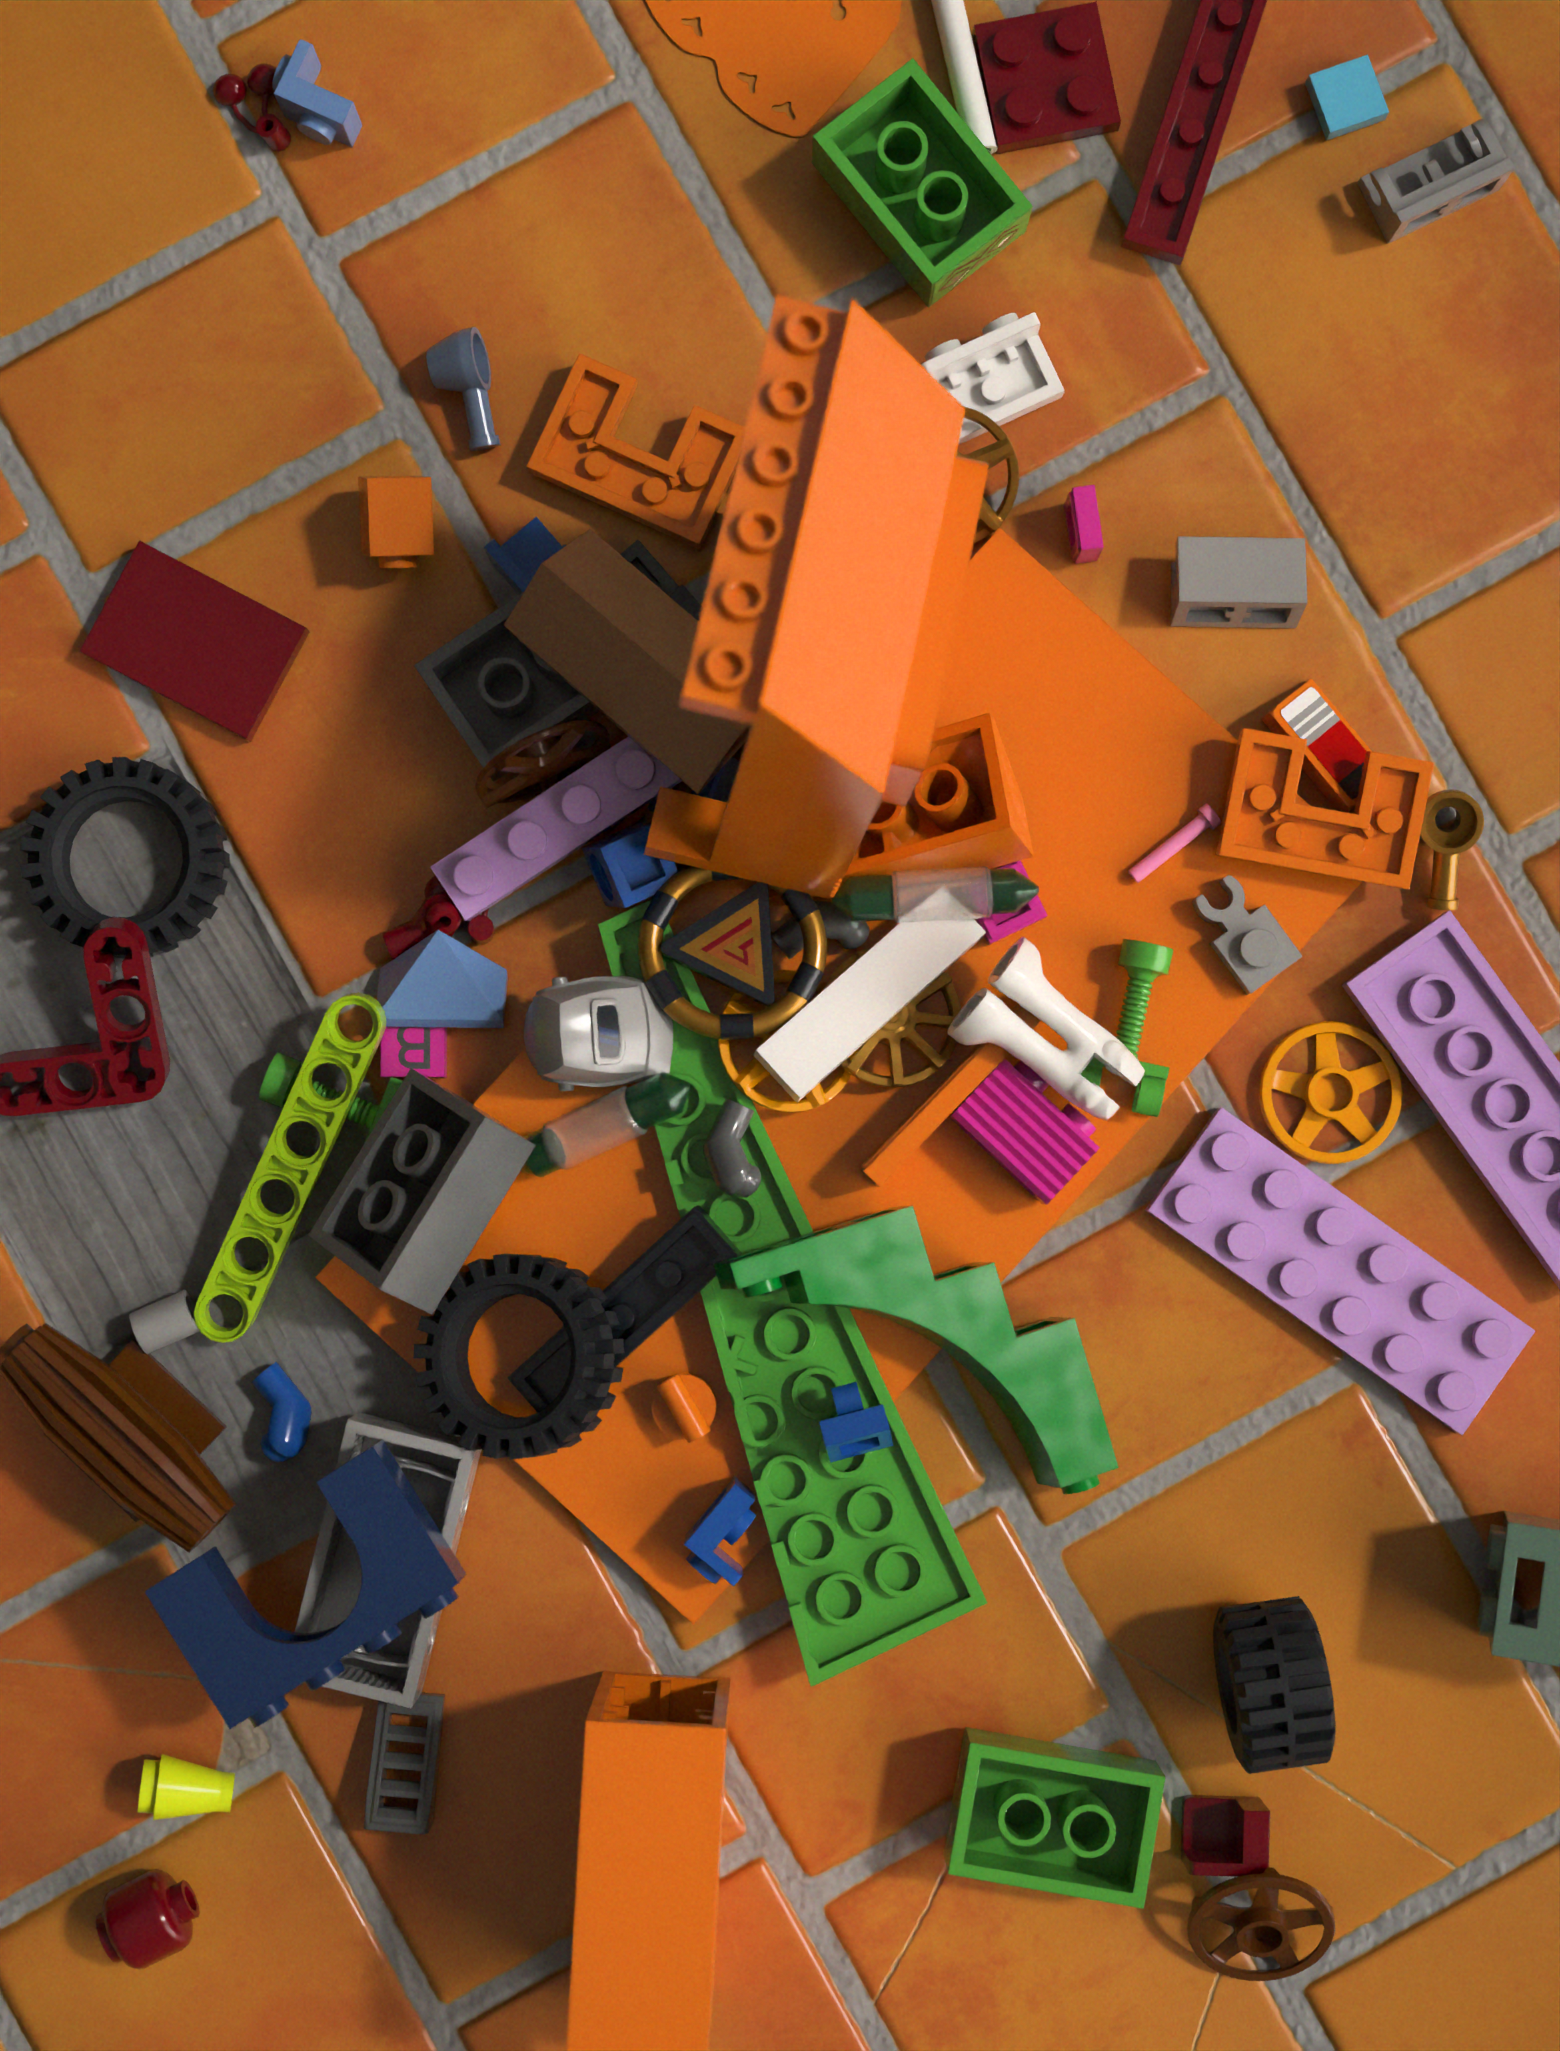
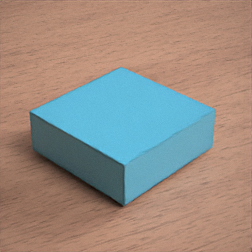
(1347, 97)

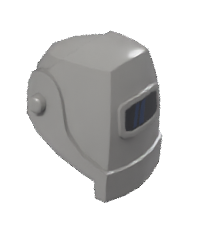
(597, 1032)

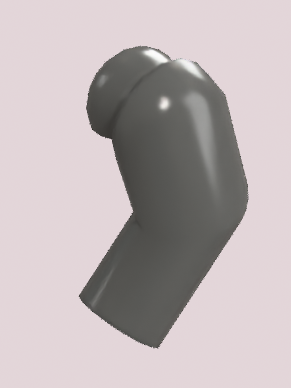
(725, 1154)

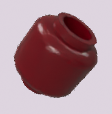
(147, 1919)

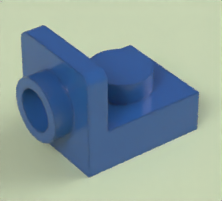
(723, 1519)

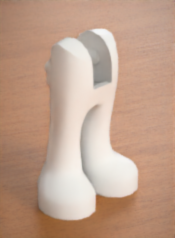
(990, 1021)

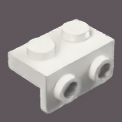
(998, 372)

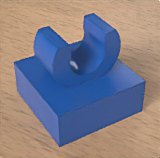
(855, 1428)

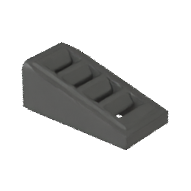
(395, 1818)

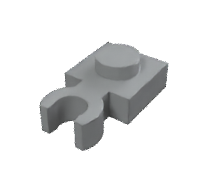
(1252, 944)

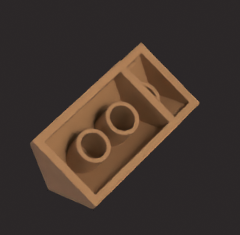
(624, 653)

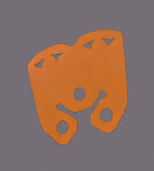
(788, 45)

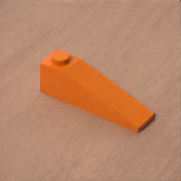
(958, 814)

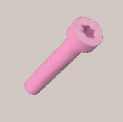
(1205, 819)

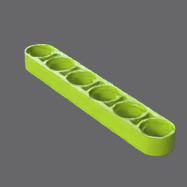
(283, 1164)

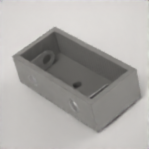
(443, 1480)

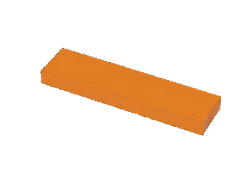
(937, 1106)

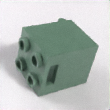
(1531, 1539)

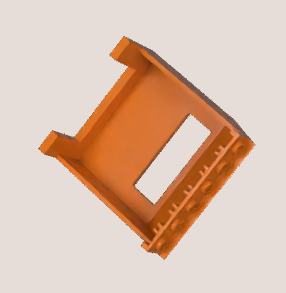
(827, 601)

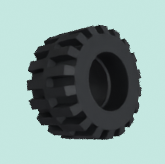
(1274, 1685)

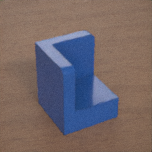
(523, 554)

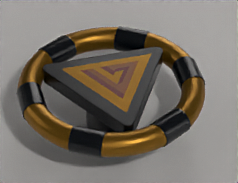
(733, 950)

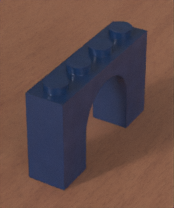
(253, 1663)

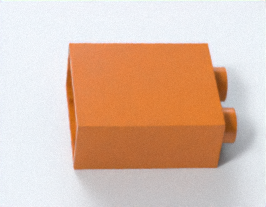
(648, 1863)

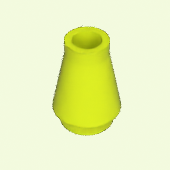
(183, 1788)

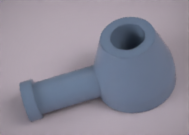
(463, 366)

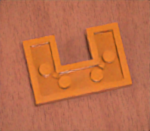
(586, 458)
(1368, 846)

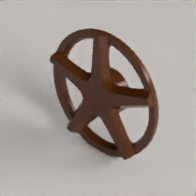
(541, 760)
(1260, 1928)

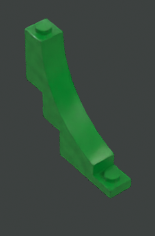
(1030, 1371)

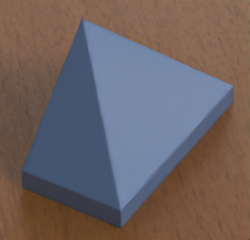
(443, 986)

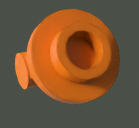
(684, 1407)

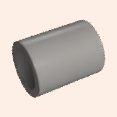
(164, 1321)

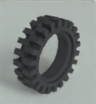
(91, 791)
(590, 1365)

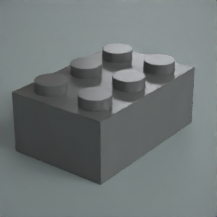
(498, 688)
(421, 1192)

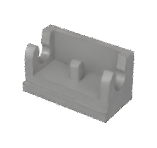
(1436, 181)
(1238, 582)

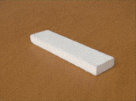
(863, 1001)

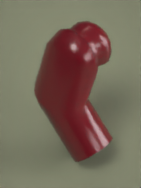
(434, 914)

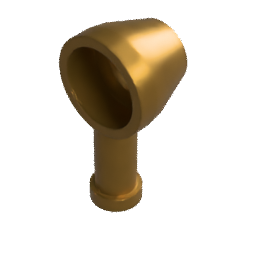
(1449, 843)

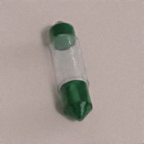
(935, 894)
(605, 1123)

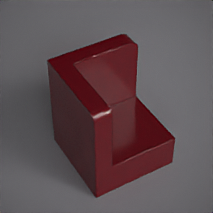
(1224, 1835)

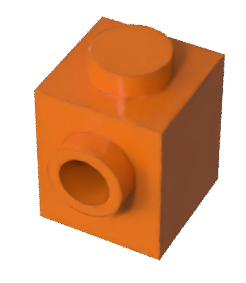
(396, 519)

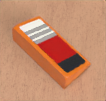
(1333, 748)

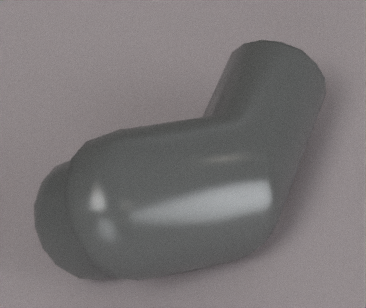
(837, 926)

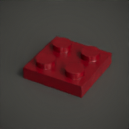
(1046, 77)

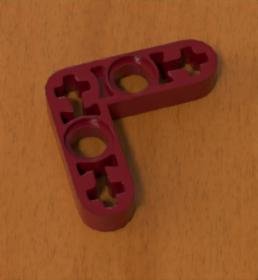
(106, 1058)

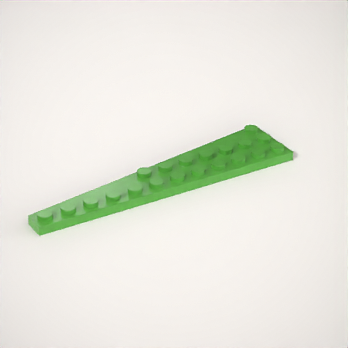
(853, 1538)

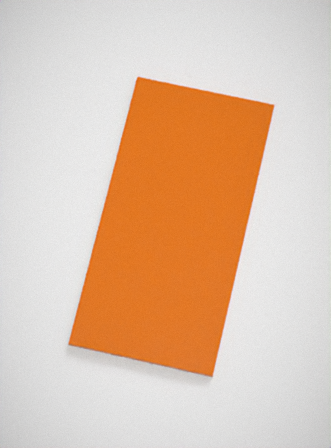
(1106, 776)

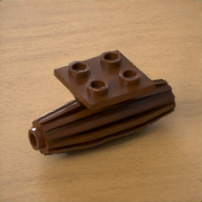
(124, 1428)

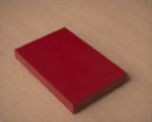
(194, 641)

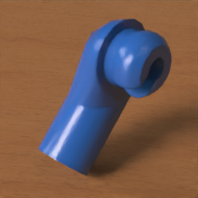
(289, 1414)

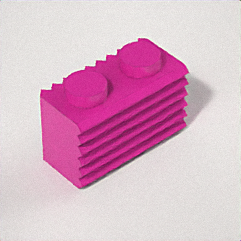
(1026, 1130)

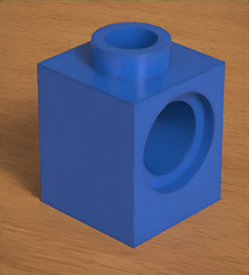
(622, 868)

